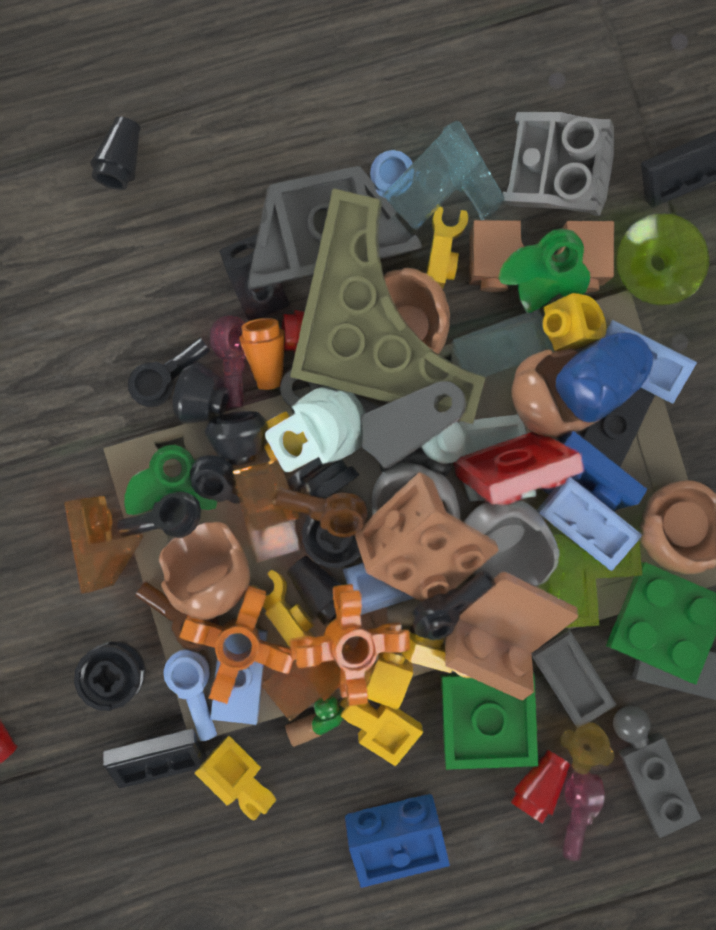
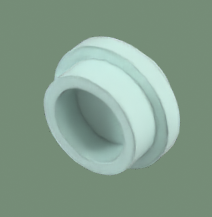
(447, 445)

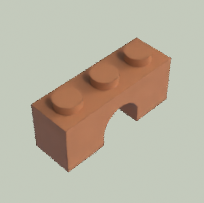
(495, 241)

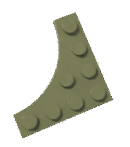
(352, 327)

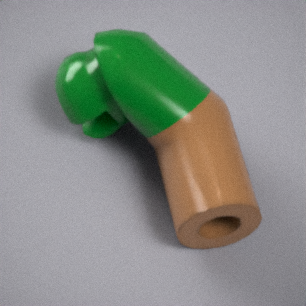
(325, 718)

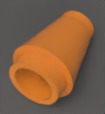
(264, 351)

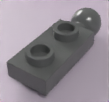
(654, 773)

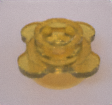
(594, 737)

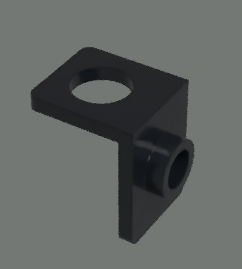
(257, 301)

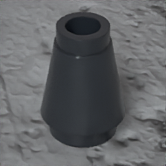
(117, 155)
(314, 588)

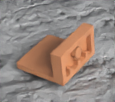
(419, 544)
(502, 631)

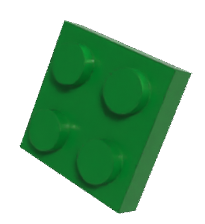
(666, 623)
(486, 726)

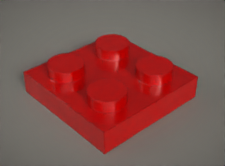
(517, 467)

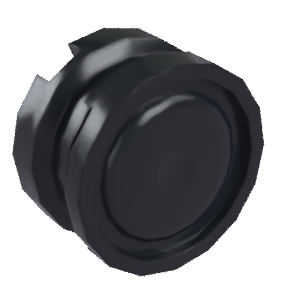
(325, 482)
(327, 548)
(109, 675)

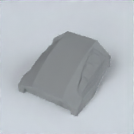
(561, 162)

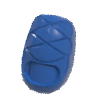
(604, 375)

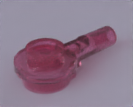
(226, 345)
(586, 798)

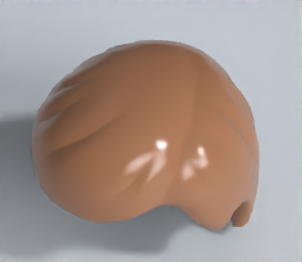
(421, 305)
(537, 397)
(681, 527)
(205, 571)

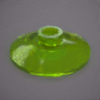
(677, 244)

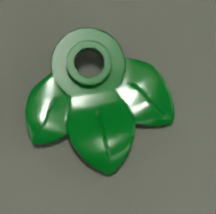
(545, 275)
(153, 484)

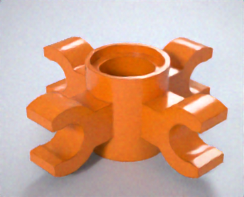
(213, 635)
(314, 650)

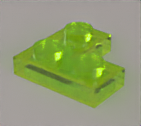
(577, 574)

